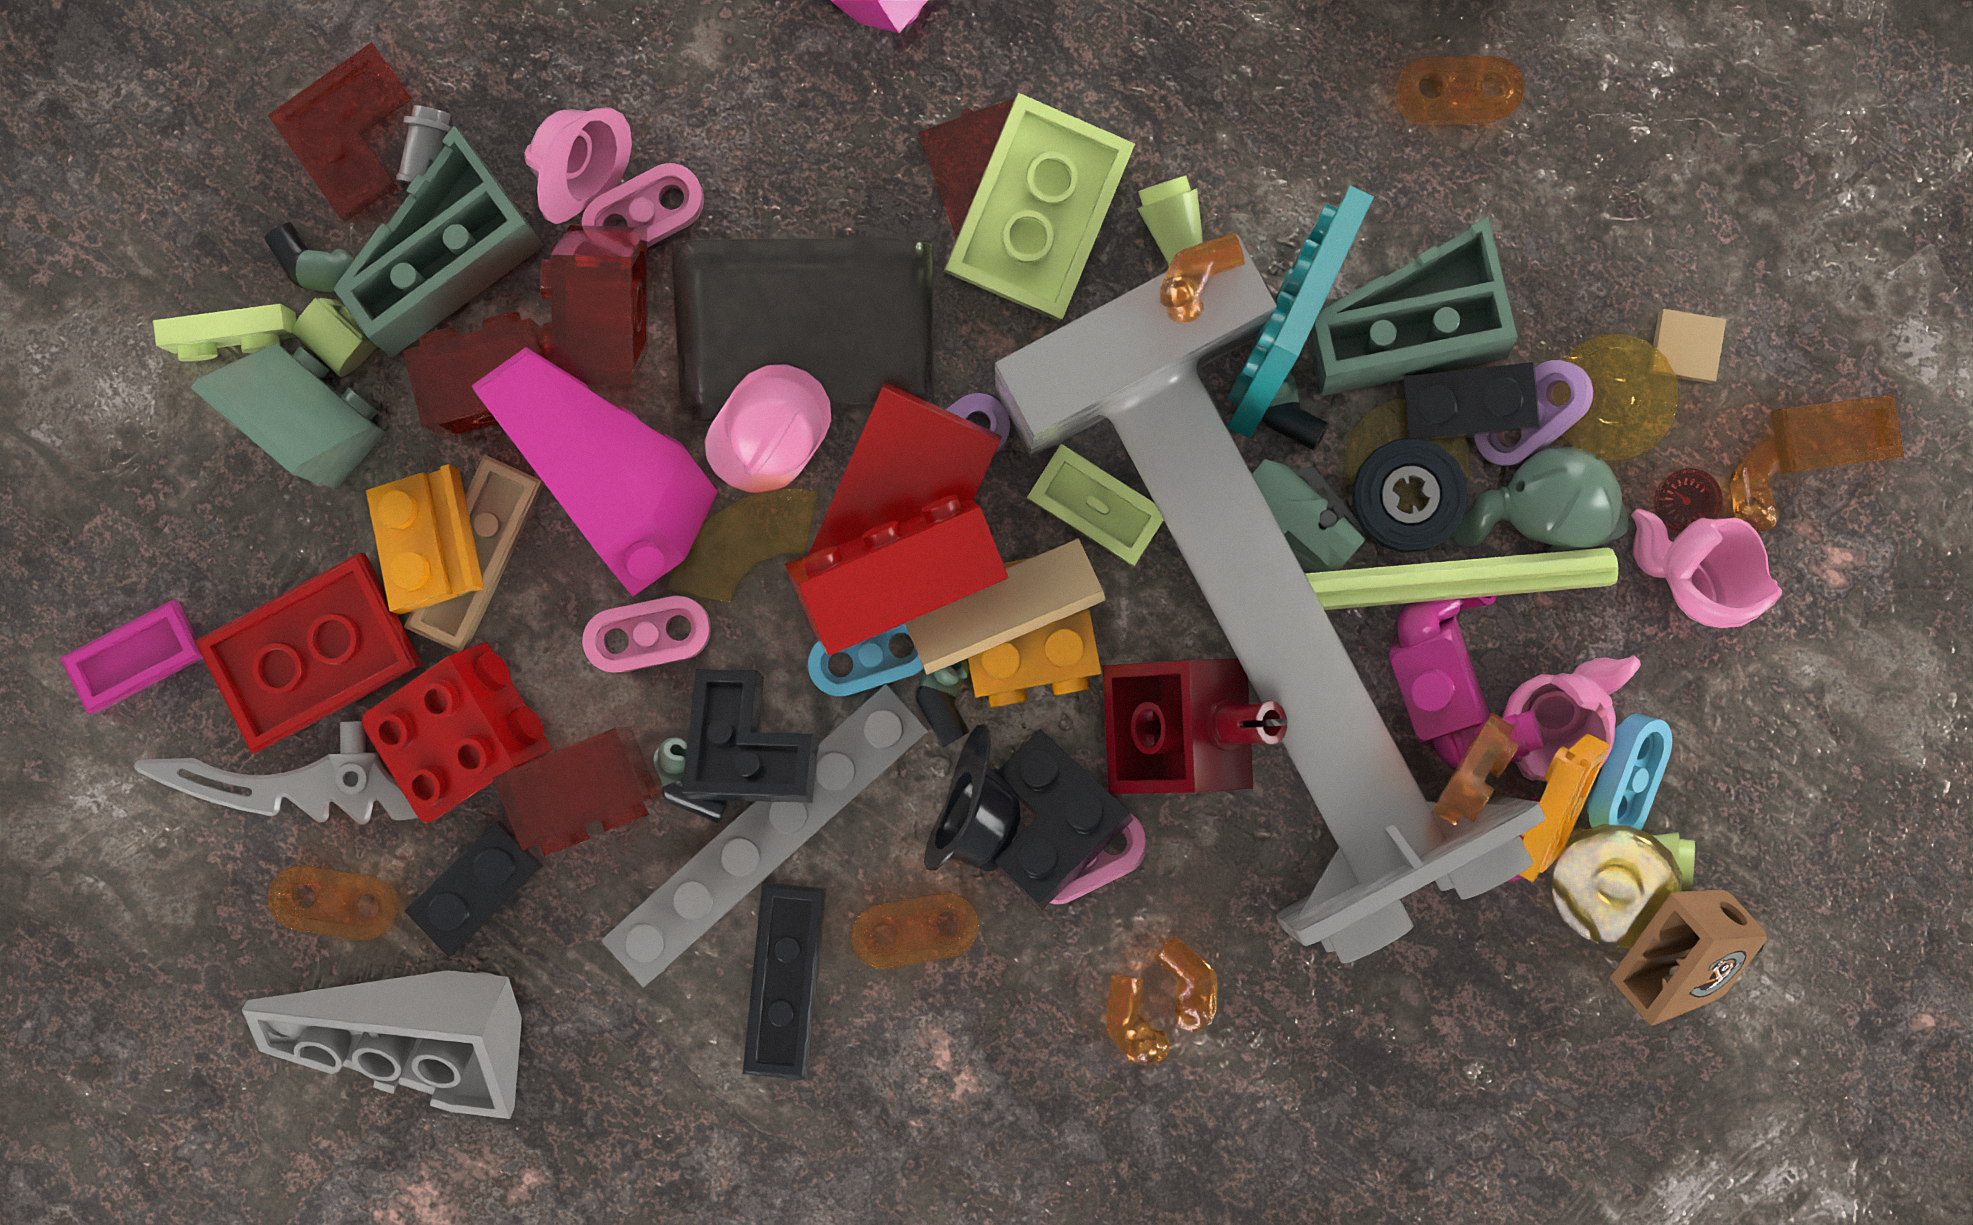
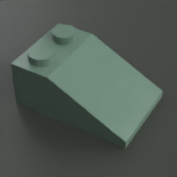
(294, 412)

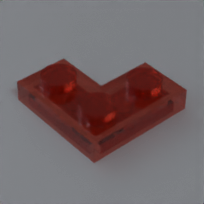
(327, 129)

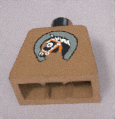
(1703, 939)

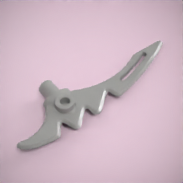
(347, 779)

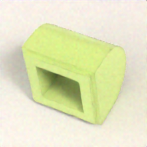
(333, 335)

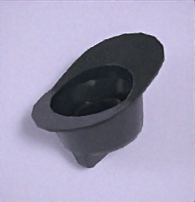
(978, 811)

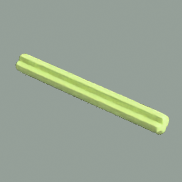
(1465, 578)

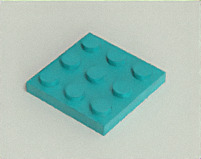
(1296, 310)

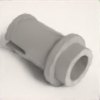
(423, 141)

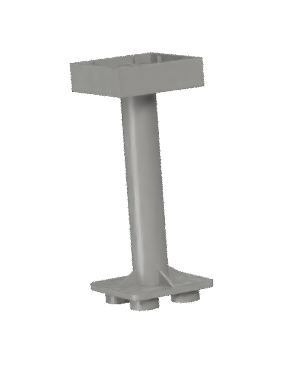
(1144, 378)

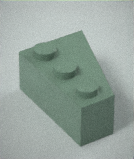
(437, 250)
(1422, 319)

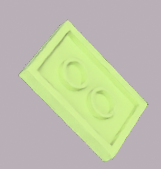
(1039, 207)

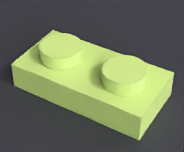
(201, 334)
(1096, 505)

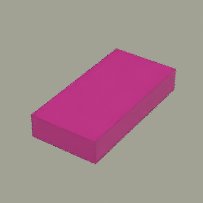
(132, 657)

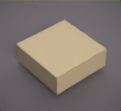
(1690, 344)

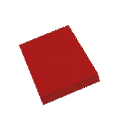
(903, 463)
(308, 653)

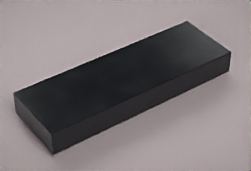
(784, 981)

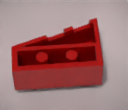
(896, 573)

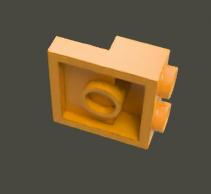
(1054, 655)

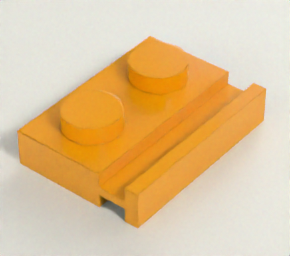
(424, 539)
(1568, 786)

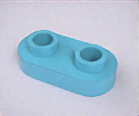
(872, 665)
(1631, 773)

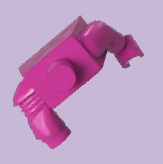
(1442, 683)

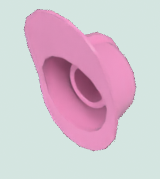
(577, 159)
(768, 428)

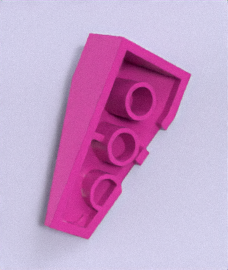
(614, 476)

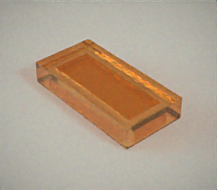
(1837, 434)

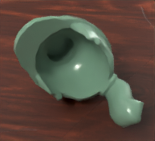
(1552, 499)

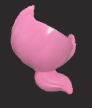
(1711, 567)
(1570, 708)

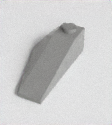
(423, 1031)

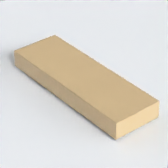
(498, 511)
(1031, 597)

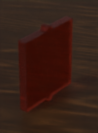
(960, 154)

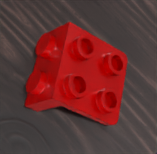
(454, 731)

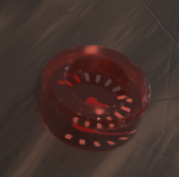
(1687, 497)

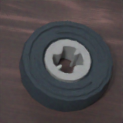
(1442, 487)

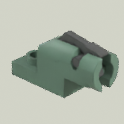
(1310, 516)

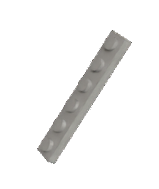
(762, 839)

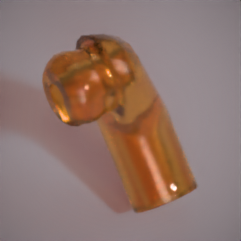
(1191, 271)
(1752, 489)
(1195, 985)
(1128, 1028)

